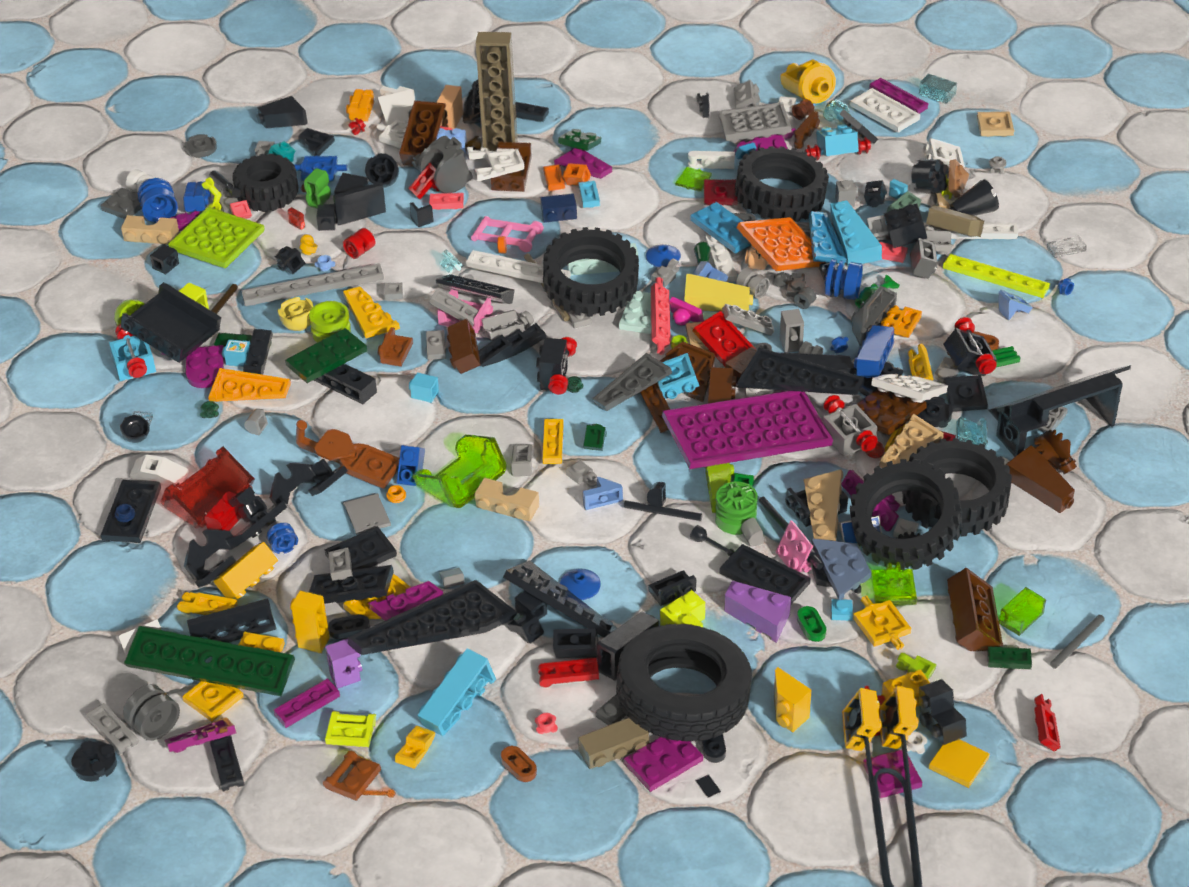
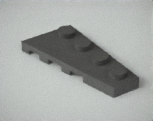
(635, 379)

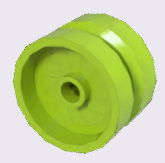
(328, 319)

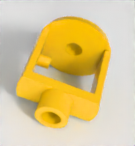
(809, 80)

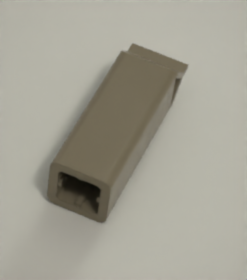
(955, 221)

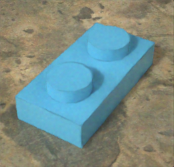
(589, 194)

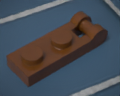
(805, 129)

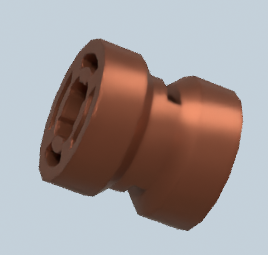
(802, 109)

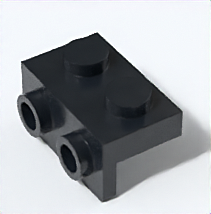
(672, 587)

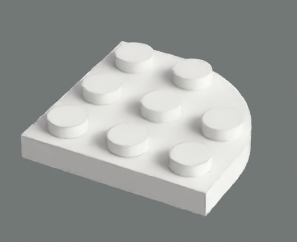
(911, 386)

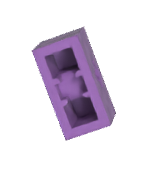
(343, 663)

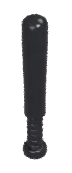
(224, 183)

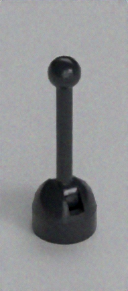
(700, 534)

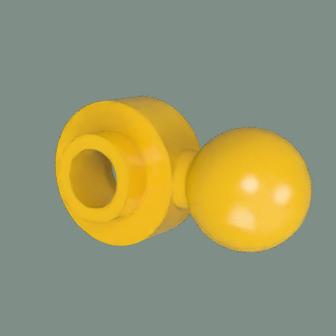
(307, 244)

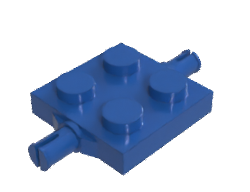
(325, 163)

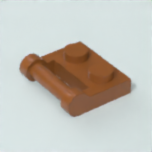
(357, 779)

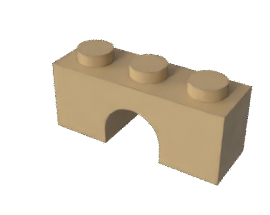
(160, 233)
(520, 505)

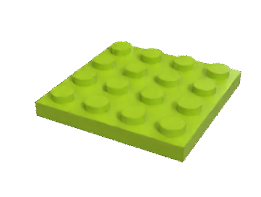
(216, 237)

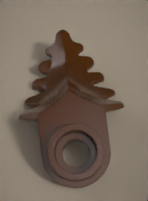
(1056, 450)

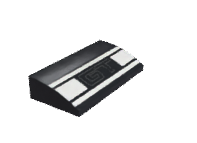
(476, 288)

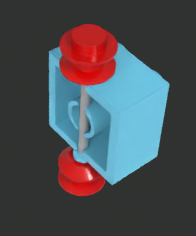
(837, 141)
(131, 355)

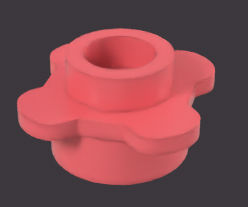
(542, 720)

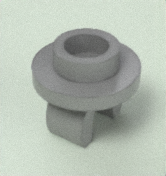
(997, 163)

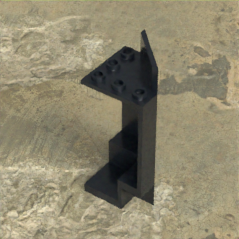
(1032, 412)

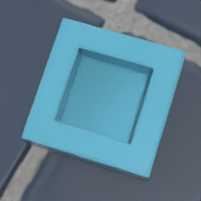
(897, 189)
(841, 610)

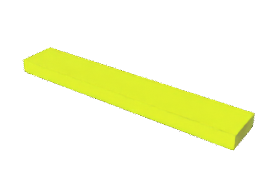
(996, 275)

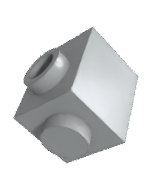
(846, 191)

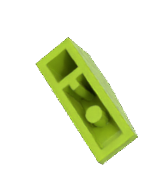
(716, 477)

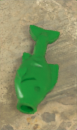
(864, 294)

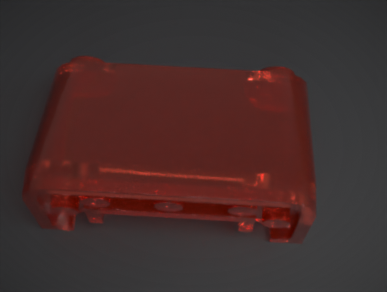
(206, 487)

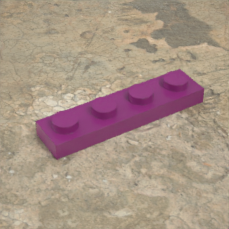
(899, 95)

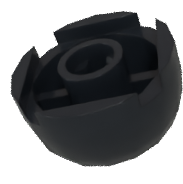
(382, 169)

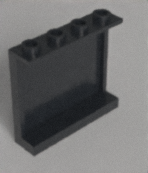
(172, 323)

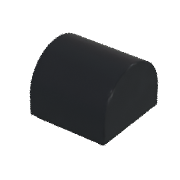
(657, 494)

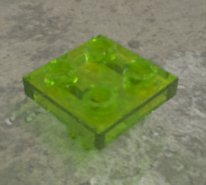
(894, 585)

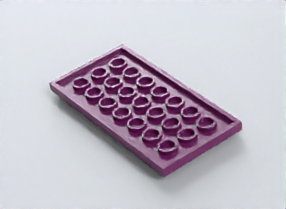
(746, 428)

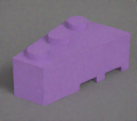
(758, 607)

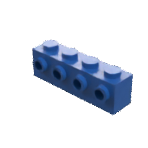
(874, 351)

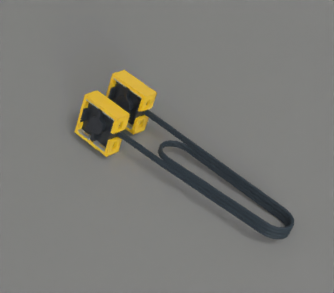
(895, 724)

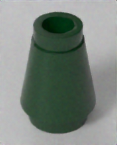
(702, 252)

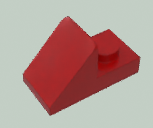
(424, 182)

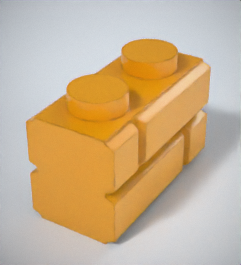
(360, 104)

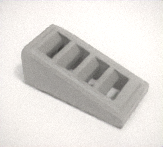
(522, 460)

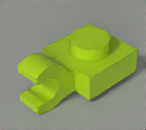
(912, 665)

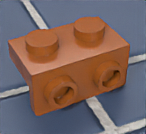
(394, 348)

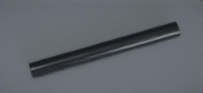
(663, 510)

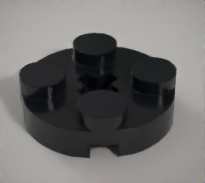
(942, 413)
(90, 751)

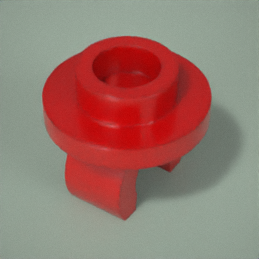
(359, 126)

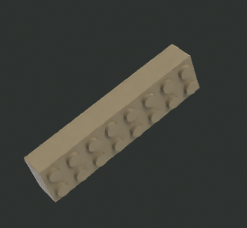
(496, 88)

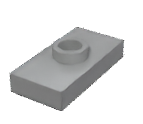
(435, 345)

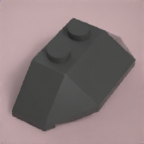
(872, 312)

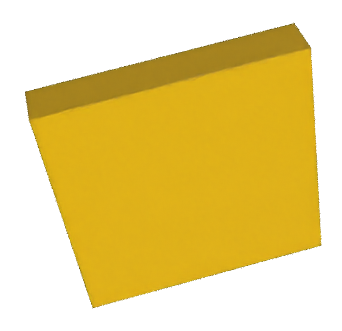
(212, 699)
(959, 762)

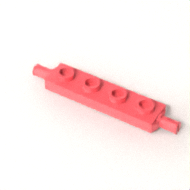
(660, 315)

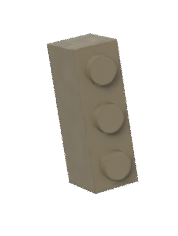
(612, 742)

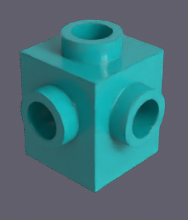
(283, 149)

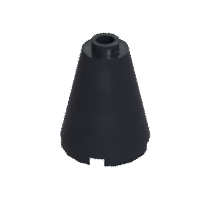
(977, 200)

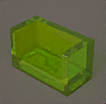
(1022, 611)

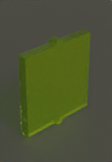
(693, 179)

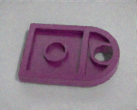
(204, 364)

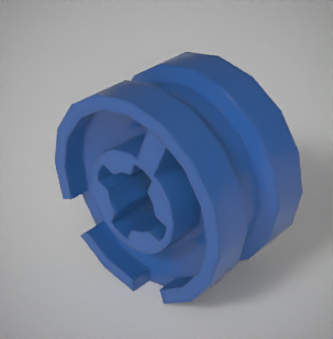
(282, 538)

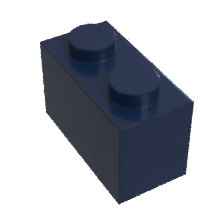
(558, 208)

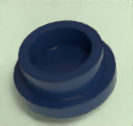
(124, 513)

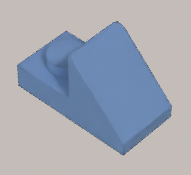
(706, 270)
(1011, 303)
(605, 494)

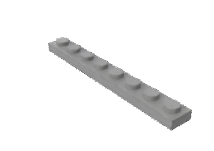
(312, 284)

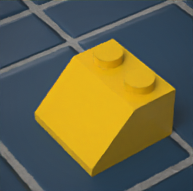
(790, 700)

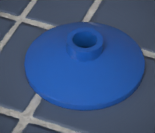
(662, 254)
(581, 583)

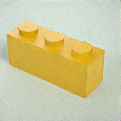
(246, 571)
(310, 621)

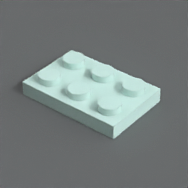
(637, 314)

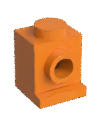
(576, 173)

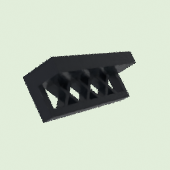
(231, 620)

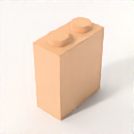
(454, 107)

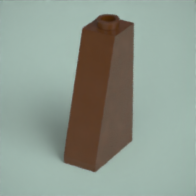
(1041, 480)

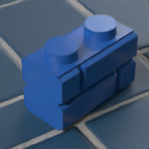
(196, 197)

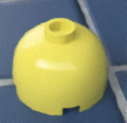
(295, 313)

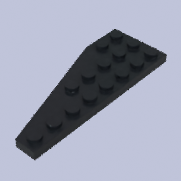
(453, 615)

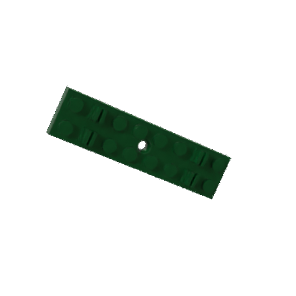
(230, 665)

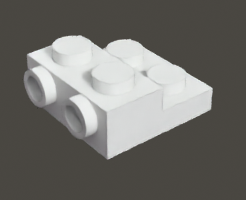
(943, 151)

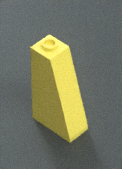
(714, 294)

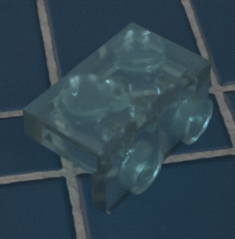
(972, 431)

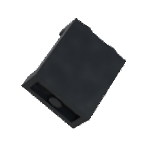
(799, 504)

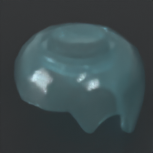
(833, 109)

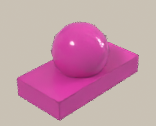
(684, 312)

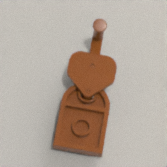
(359, 459)

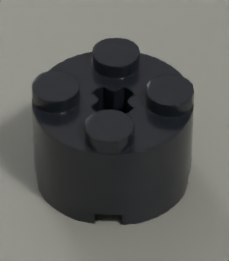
(929, 176)

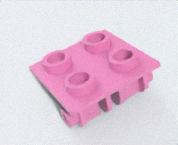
(795, 549)

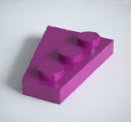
(578, 156)
(403, 602)
(200, 735)

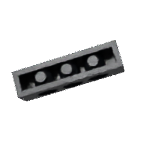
(350, 383)

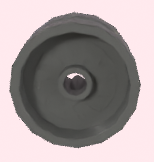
(151, 712)

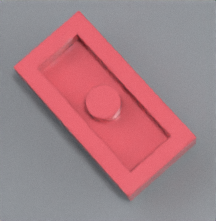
(447, 201)
(893, 254)

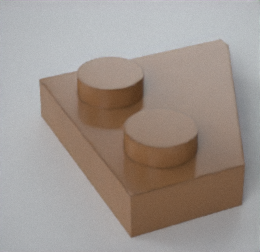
(957, 178)

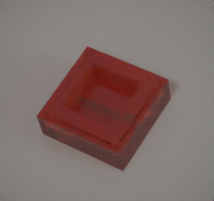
(296, 218)

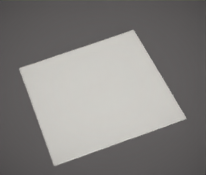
(397, 106)

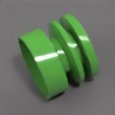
(734, 506)

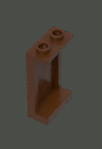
(516, 180)

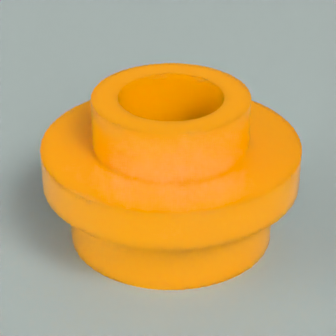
(396, 494)

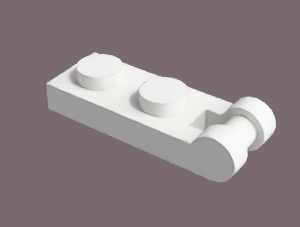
(711, 159)

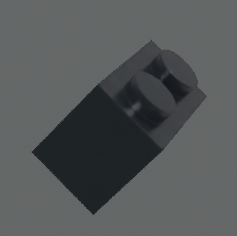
(575, 643)

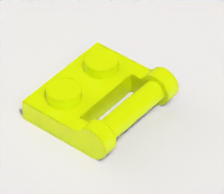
(348, 732)

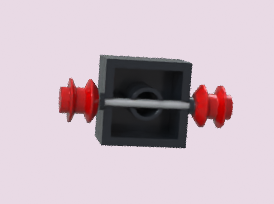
(969, 350)
(554, 364)

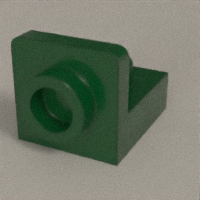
(595, 437)

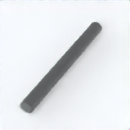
(1077, 641)

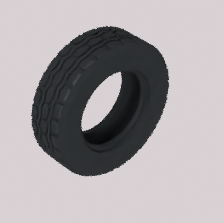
(679, 715)

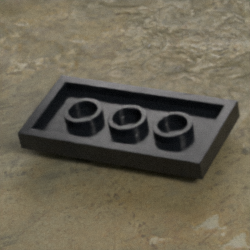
(142, 498)
(763, 572)
(363, 584)

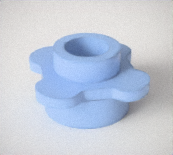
(324, 263)

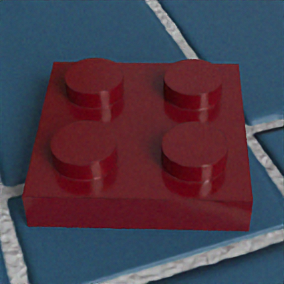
(720, 191)

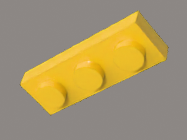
(553, 441)

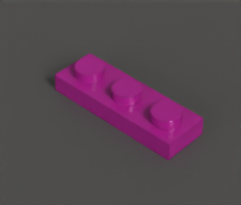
(306, 703)

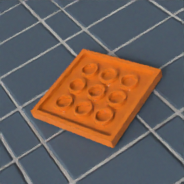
(780, 243)

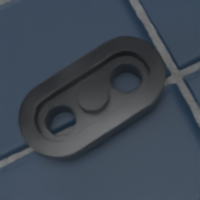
(347, 626)
(711, 755)

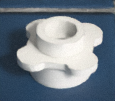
(916, 742)

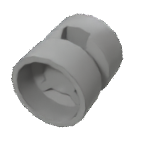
(758, 283)

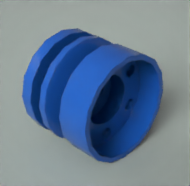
(157, 199)
(843, 279)

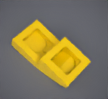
(416, 746)

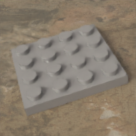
(754, 122)

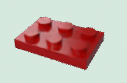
(721, 337)

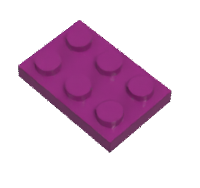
(662, 761)

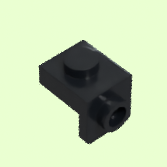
(528, 625)

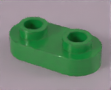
(813, 627)

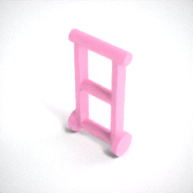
(524, 244)

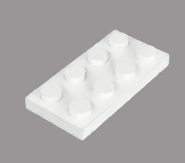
(885, 110)

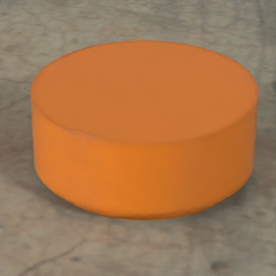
(502, 244)

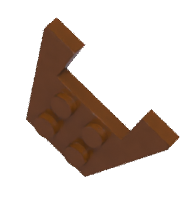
(701, 362)

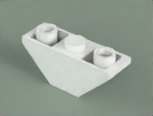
(158, 470)

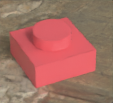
(240, 209)

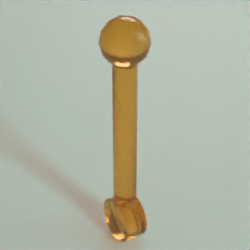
(390, 793)

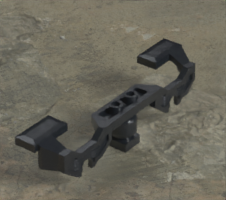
(255, 511)

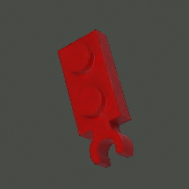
(1046, 723)

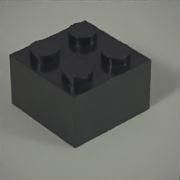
(905, 225)

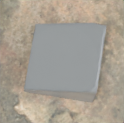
(452, 577)

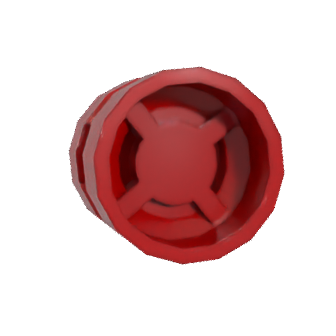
(359, 243)

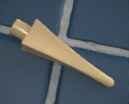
(941, 202)

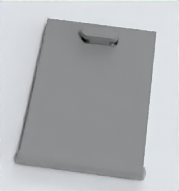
(367, 513)

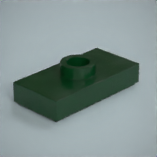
(1009, 658)

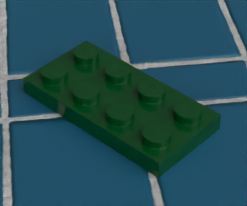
(326, 355)

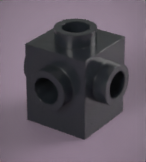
(289, 259)

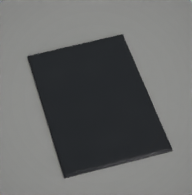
(708, 786)

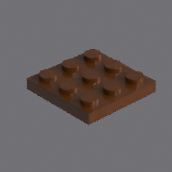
(889, 411)

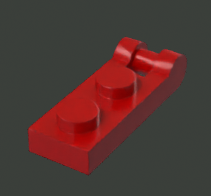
(568, 671)

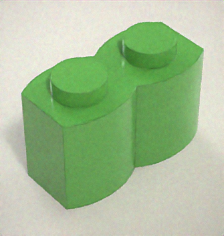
(317, 188)

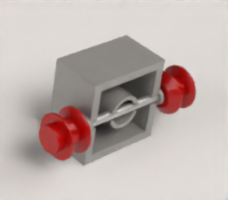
(849, 426)

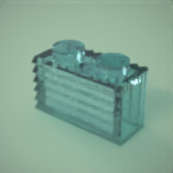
(937, 88)

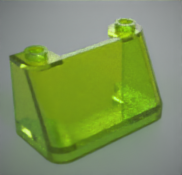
(457, 483)

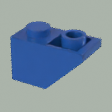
(410, 462)

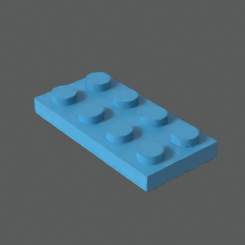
(721, 225)

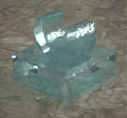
(450, 261)

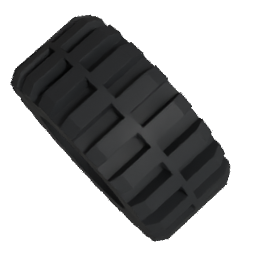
(266, 182)

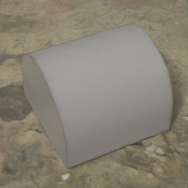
(256, 422)
(752, 532)

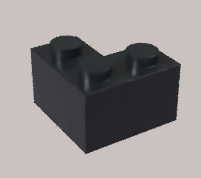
(939, 714)

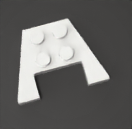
(500, 162)

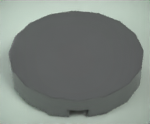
(200, 146)

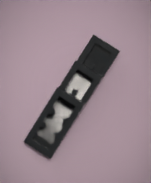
(515, 343)

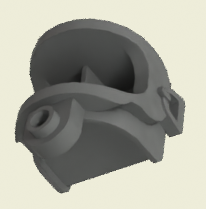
(449, 162)

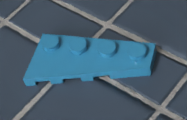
(824, 239)

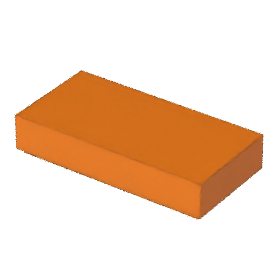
(553, 177)

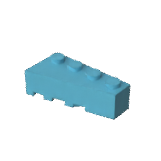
(854, 235)
(456, 692)

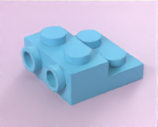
(682, 377)

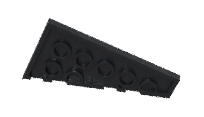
(786, 373)
(544, 587)

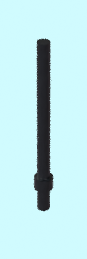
(813, 556)

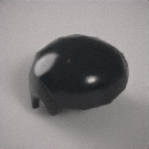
(134, 428)

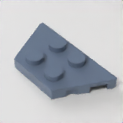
(842, 565)

